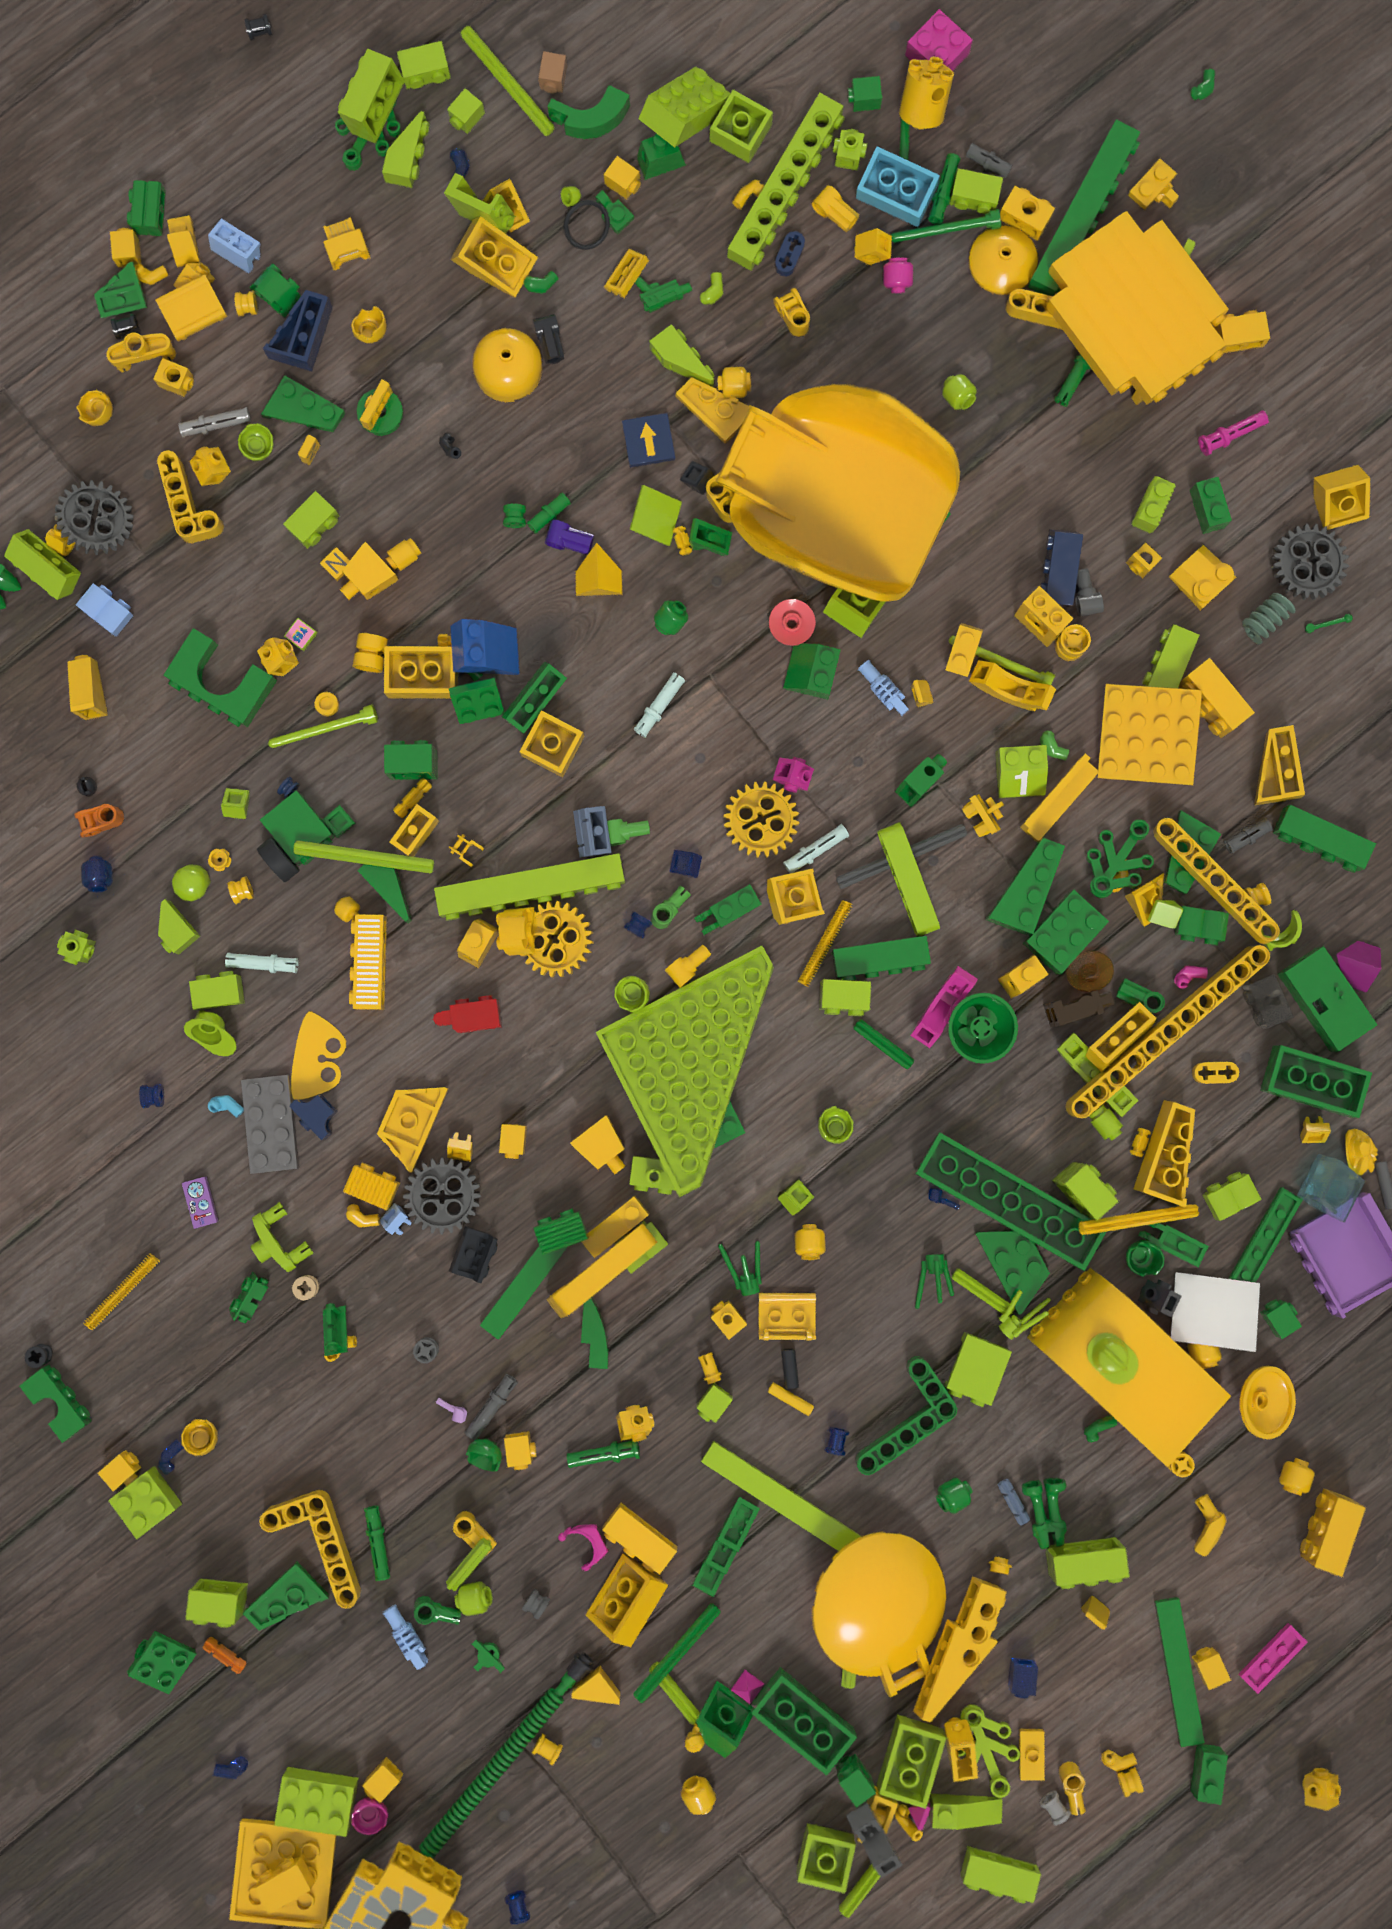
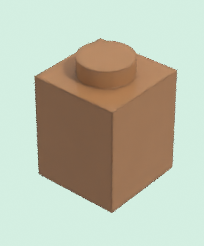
(552, 72)

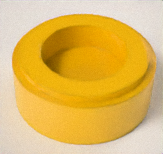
(326, 704)

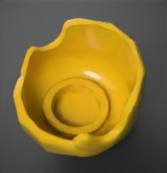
(369, 325)
(95, 408)
(199, 1437)

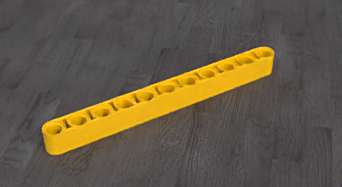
(1178, 1027)

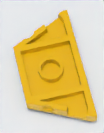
(410, 1122)

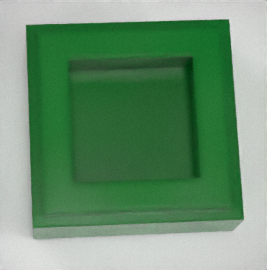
(338, 821)

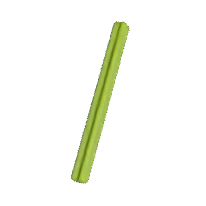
(507, 81)
(363, 856)

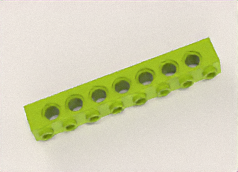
(822, 111)

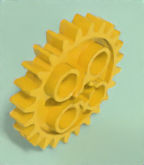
(751, 800)
(572, 952)

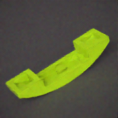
(1074, 1053)

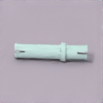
(655, 710)
(837, 834)
(270, 963)

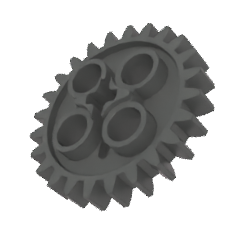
(71, 512)
(1331, 561)
(441, 1217)

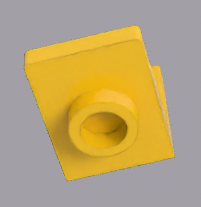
(1139, 565)

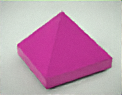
(747, 1686)
(920, 1815)

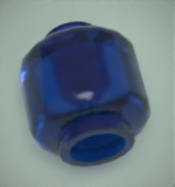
(96, 874)

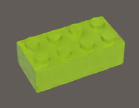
(684, 106)

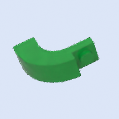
(593, 121)

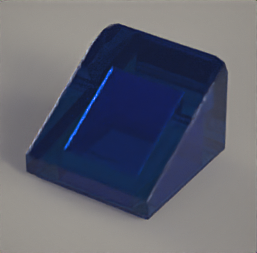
(685, 863)

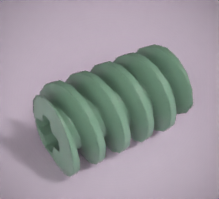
(1266, 615)

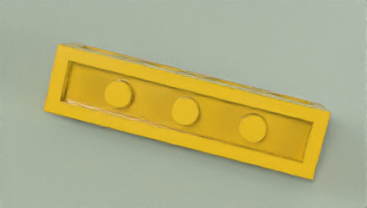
(1059, 798)

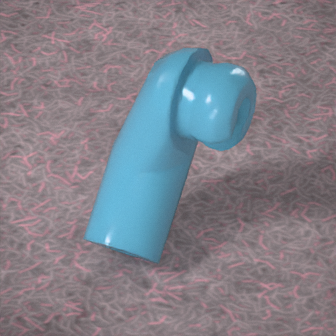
(225, 1102)

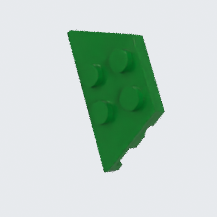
(1015, 1264)

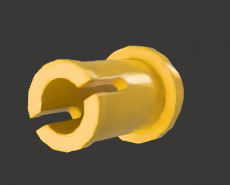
(710, 1369)

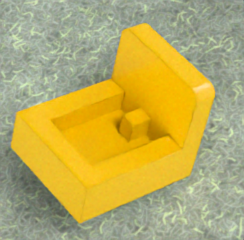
(191, 272)

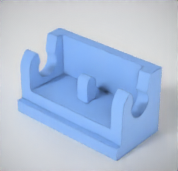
(234, 245)

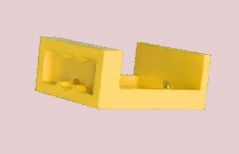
(1046, 612)

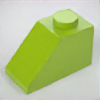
(175, 929)

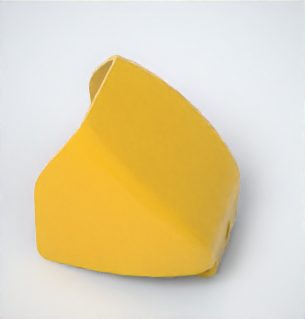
(842, 488)

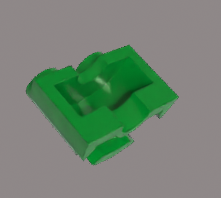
(276, 290)

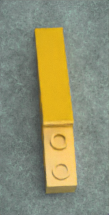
(948, 1667)

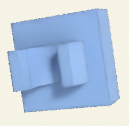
(393, 1219)

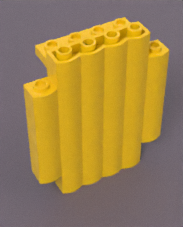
(1137, 309)

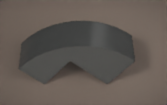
(874, 1840)

